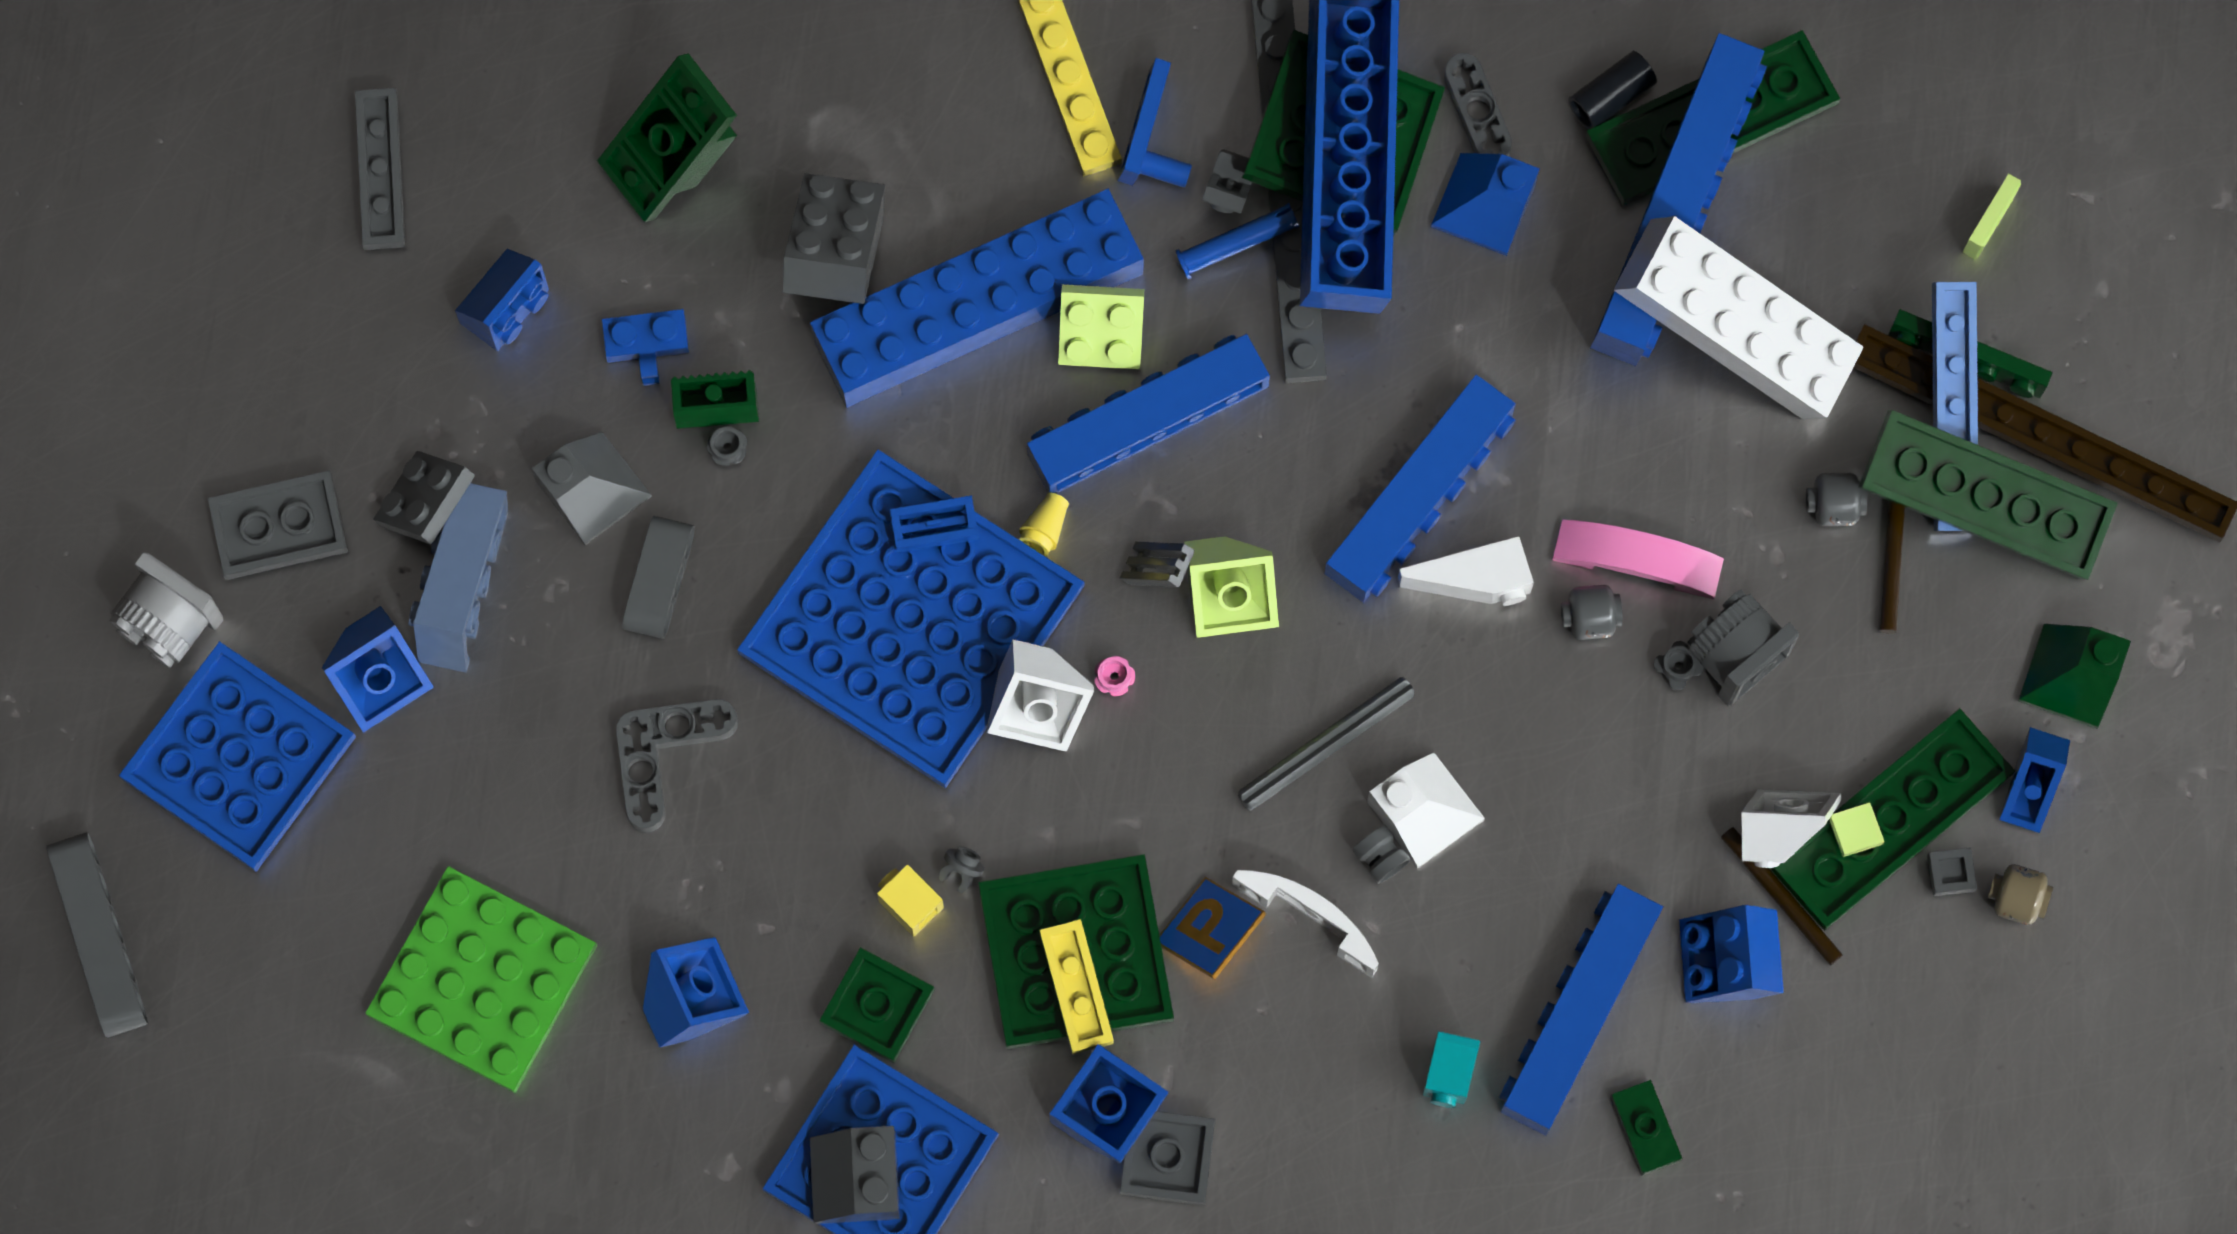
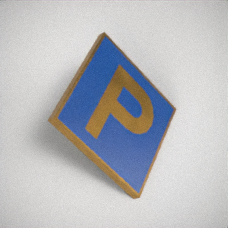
(1210, 927)

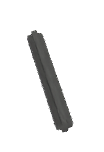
(1326, 743)

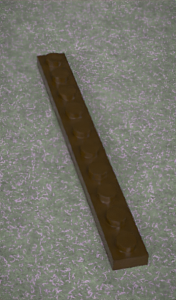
(2057, 440)

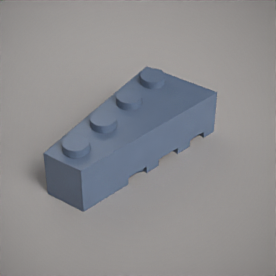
(458, 577)

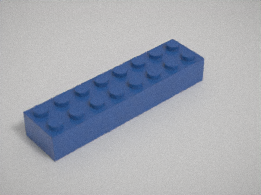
(1349, 155)
(1688, 178)
(975, 298)

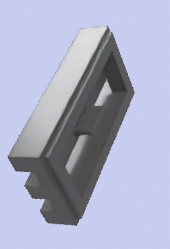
(1147, 558)

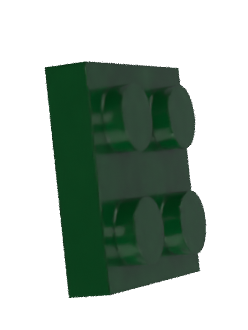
(877, 1005)

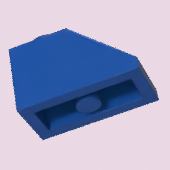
(2035, 779)

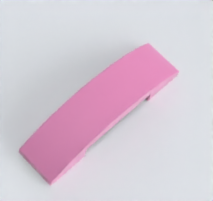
(1639, 555)

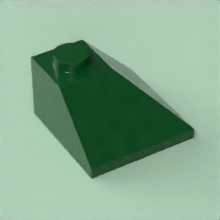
(2074, 672)

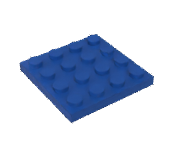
(237, 756)
(934, 1145)

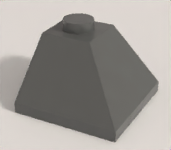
(590, 485)

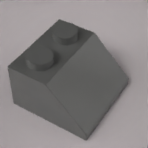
(855, 1175)

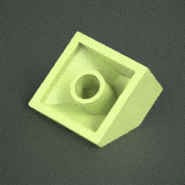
(1231, 587)

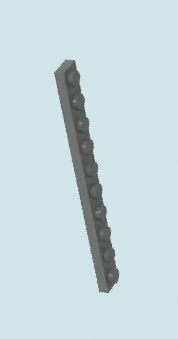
(1299, 325)

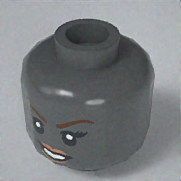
(1836, 499)
(1592, 612)

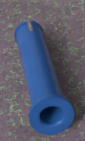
(1237, 240)

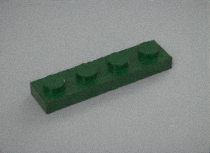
(1992, 364)

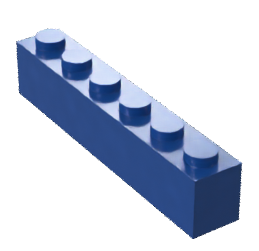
(1148, 413)
(1420, 489)
(1581, 1008)

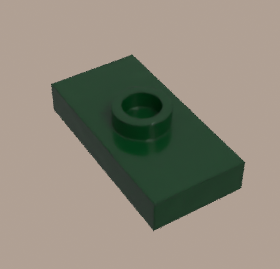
(1646, 1127)

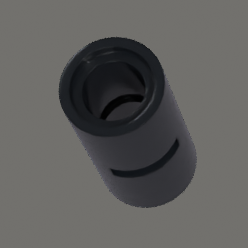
(1612, 90)

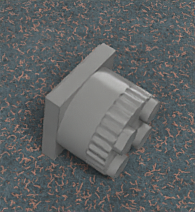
(164, 611)

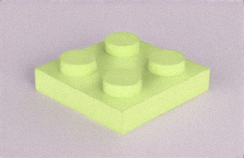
(1101, 326)

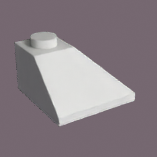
(1038, 697)
(1424, 808)
(1782, 822)

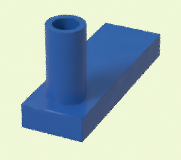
(1137, 158)

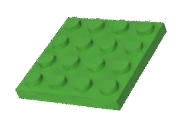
(481, 979)

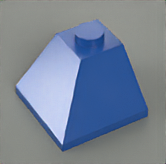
(1486, 199)
(374, 669)
(690, 992)

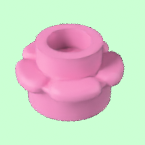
(1111, 665)

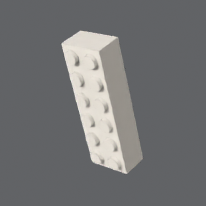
(1738, 318)

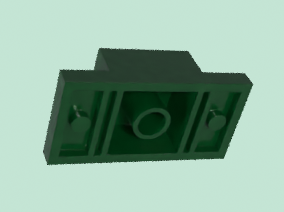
(670, 139)

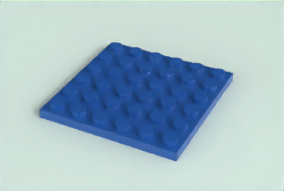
(908, 637)

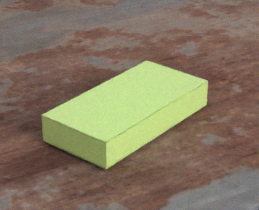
(1992, 216)

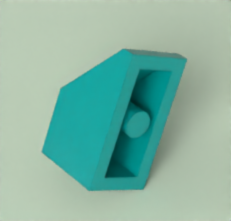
(1450, 1069)

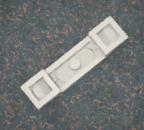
(1264, 887)

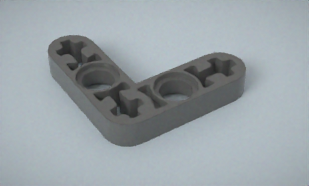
(658, 738)

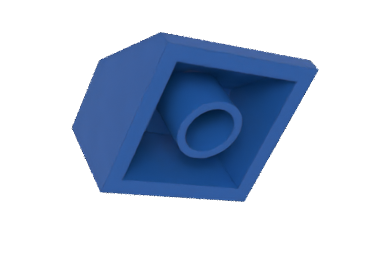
(1107, 1105)

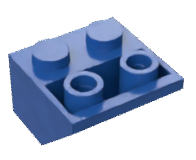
(504, 299)
(1731, 955)

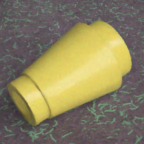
(1044, 525)

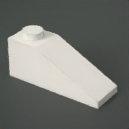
(1479, 574)

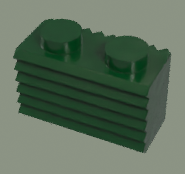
(714, 399)

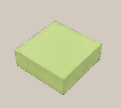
(1856, 829)

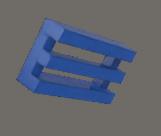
(939, 539)

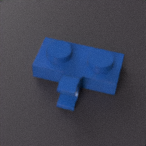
(645, 339)

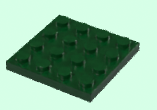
(1279, 144)
(1121, 936)

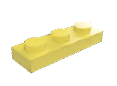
(1076, 986)

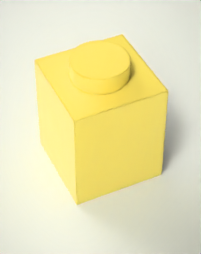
(909, 899)

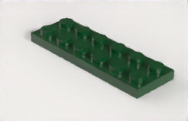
(1638, 142)
(1987, 495)
(1913, 807)

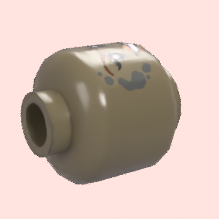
(2021, 894)

